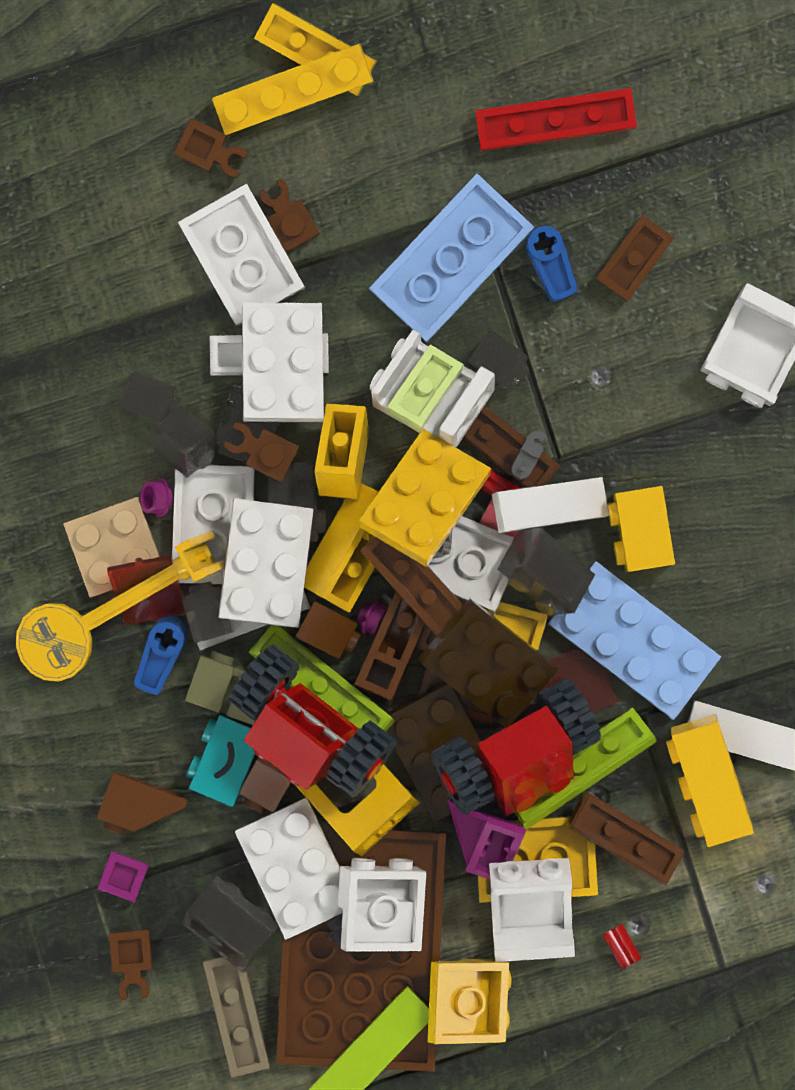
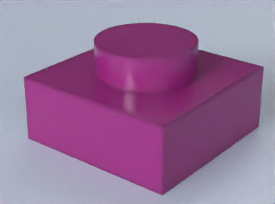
(123, 876)

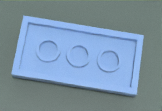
(451, 258)
(637, 642)

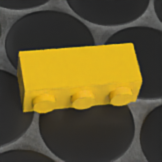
(338, 566)
(709, 781)

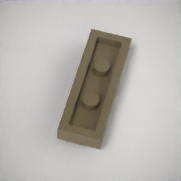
(236, 1017)

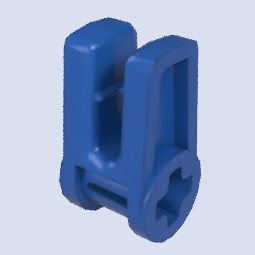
(553, 269)
(160, 656)

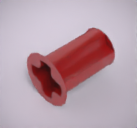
(497, 483)
(622, 946)

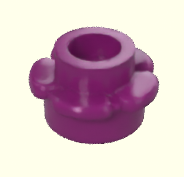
(156, 497)
(372, 617)

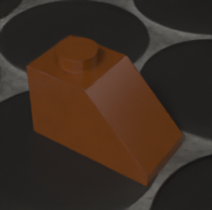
(328, 631)
(264, 787)
(136, 803)

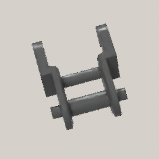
(528, 455)

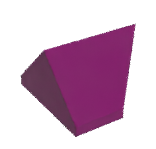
(486, 839)

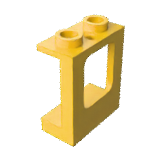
(372, 816)

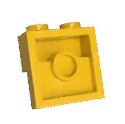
(468, 1001)

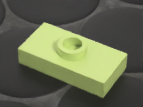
(425, 388)

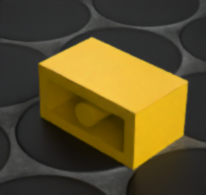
(342, 451)
(642, 529)

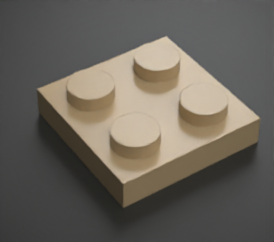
(109, 539)

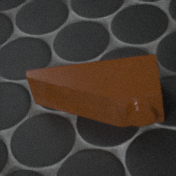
(390, 652)

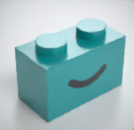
(224, 761)

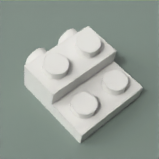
(382, 905)

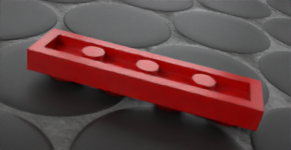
(555, 119)

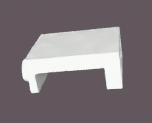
(754, 347)
(457, 408)
(531, 909)

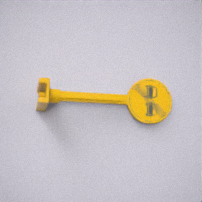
(58, 640)

